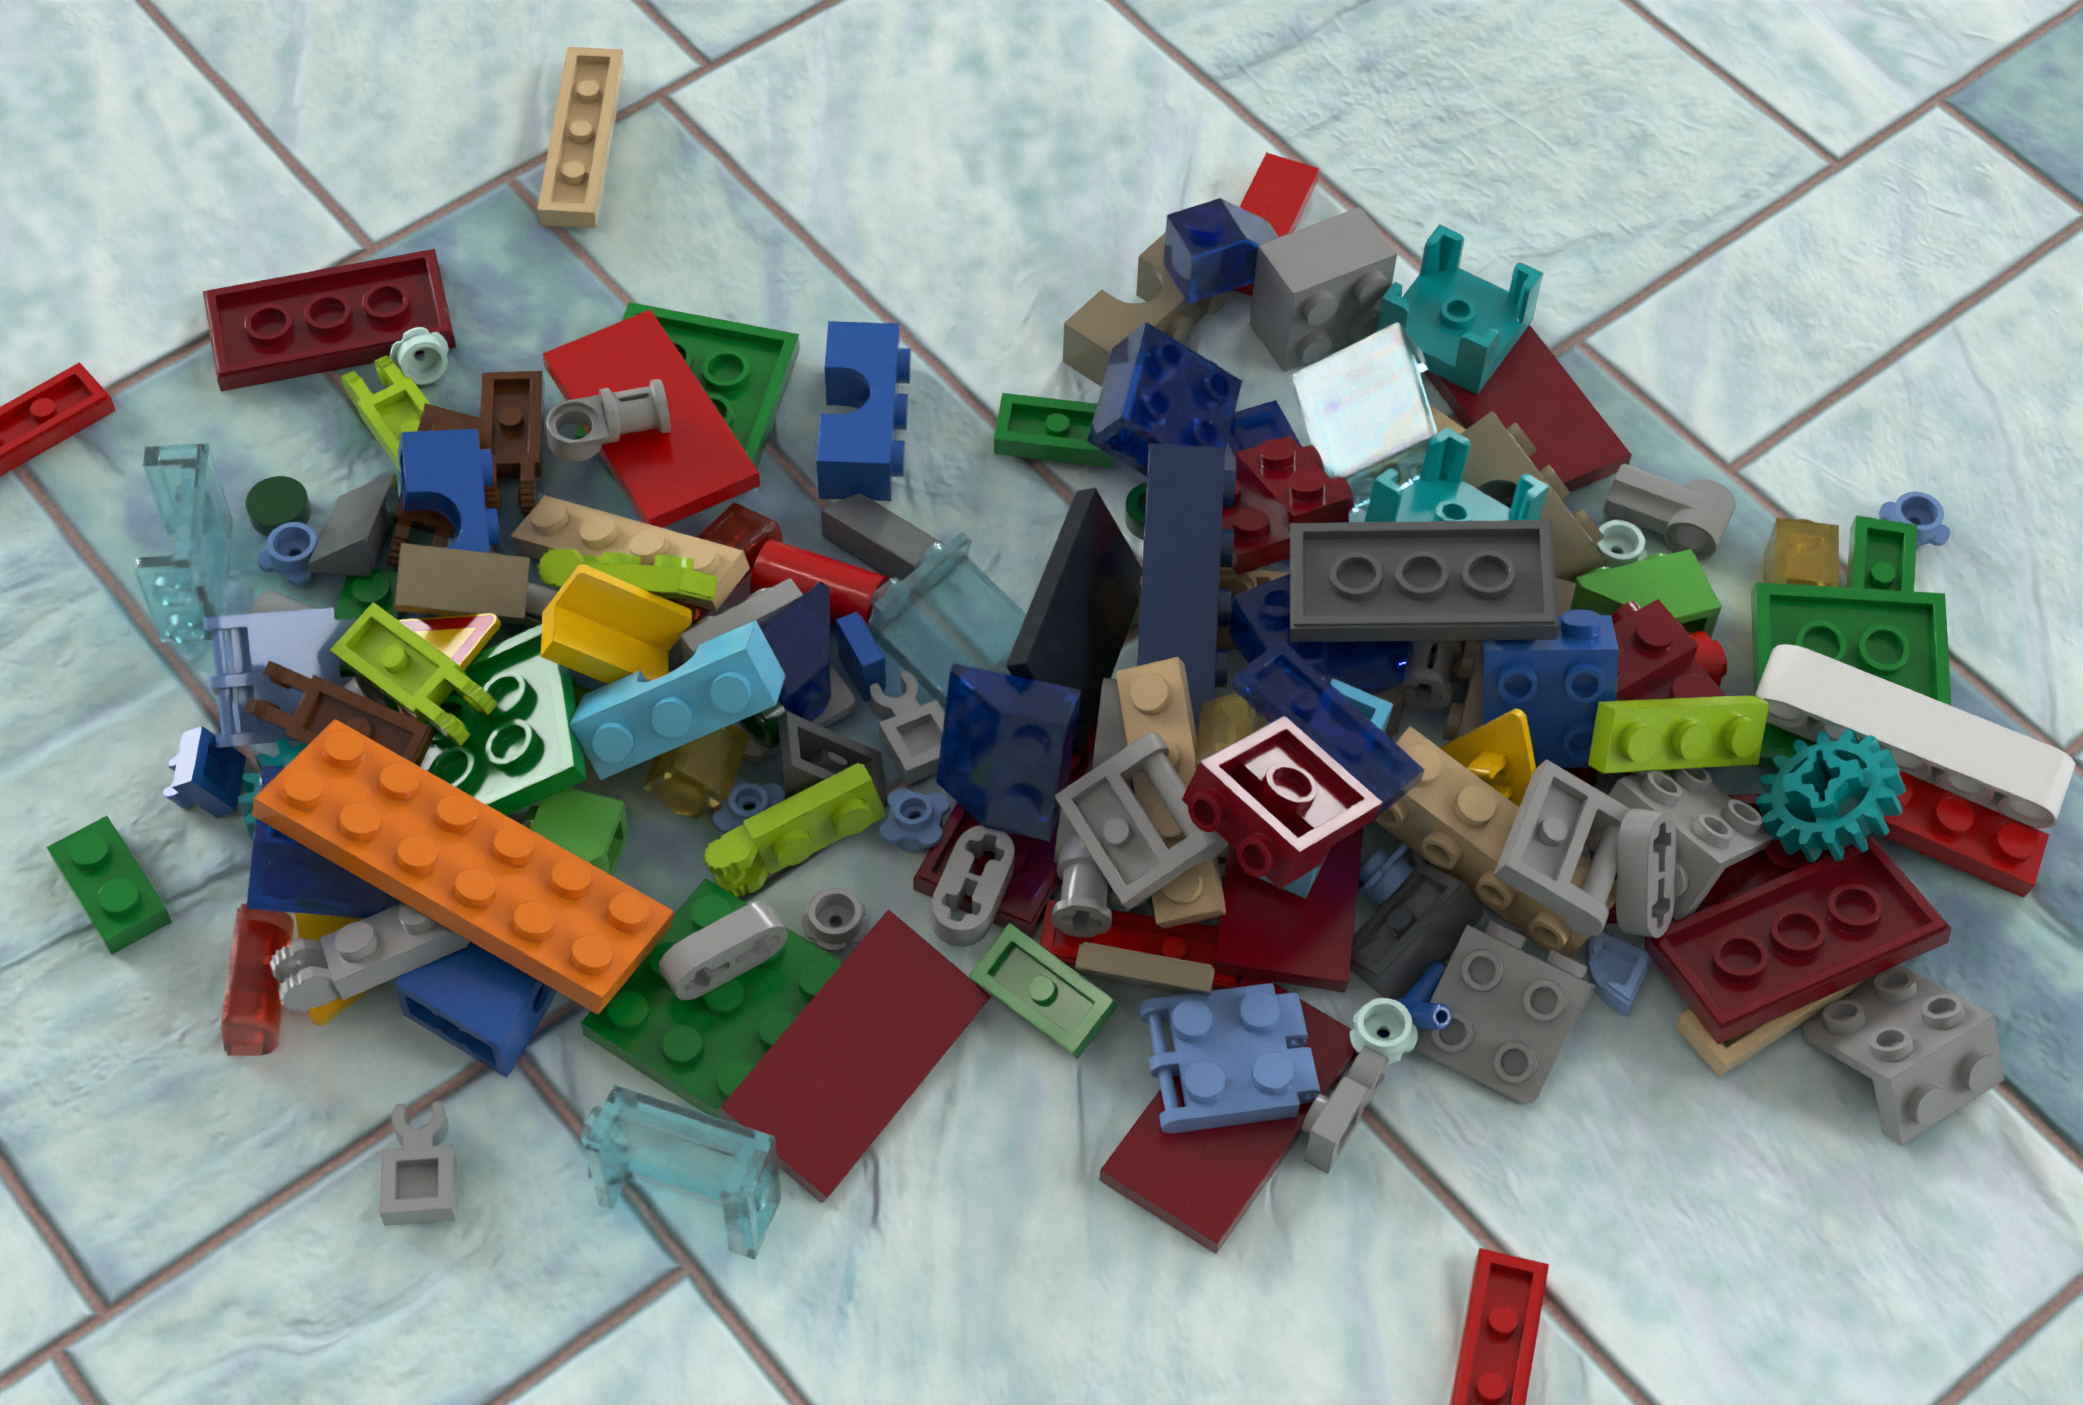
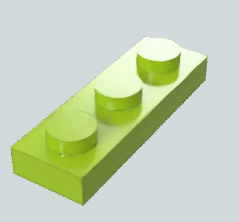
(1678, 733)

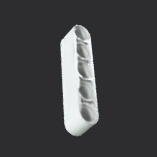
(1923, 734)

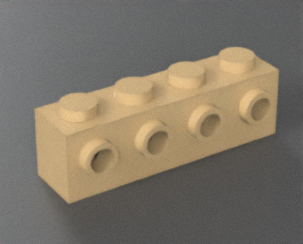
(1462, 830)

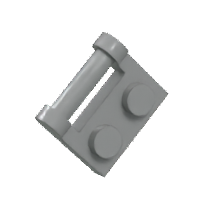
(1120, 829)
(1549, 842)

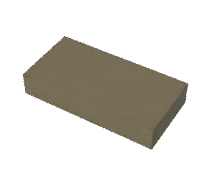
(461, 582)
(1144, 969)

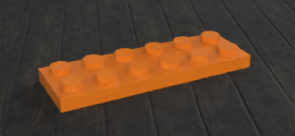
(464, 865)

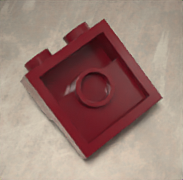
(1279, 487)
(1657, 656)
(1278, 801)

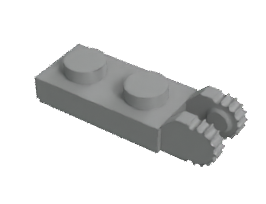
(360, 956)

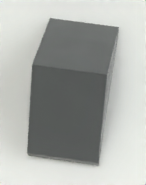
(817, 753)

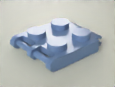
(289, 638)
(1233, 1056)

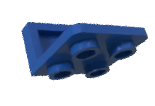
(1554, 684)

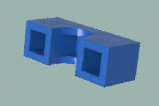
(860, 447)
(448, 476)

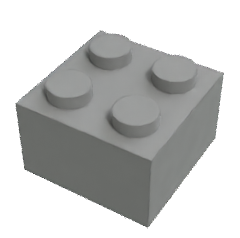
(1320, 288)

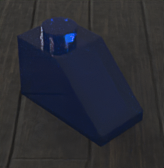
(1213, 248)
(804, 650)

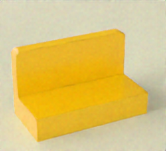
(610, 627)

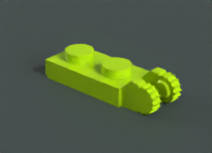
(389, 410)
(668, 578)
(409, 670)
(794, 830)

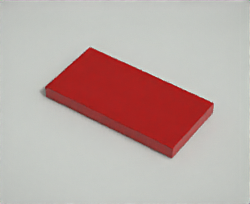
(659, 472)

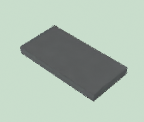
(1422, 581)

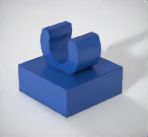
(206, 774)

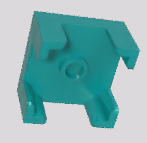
(1459, 317)
(1444, 495)

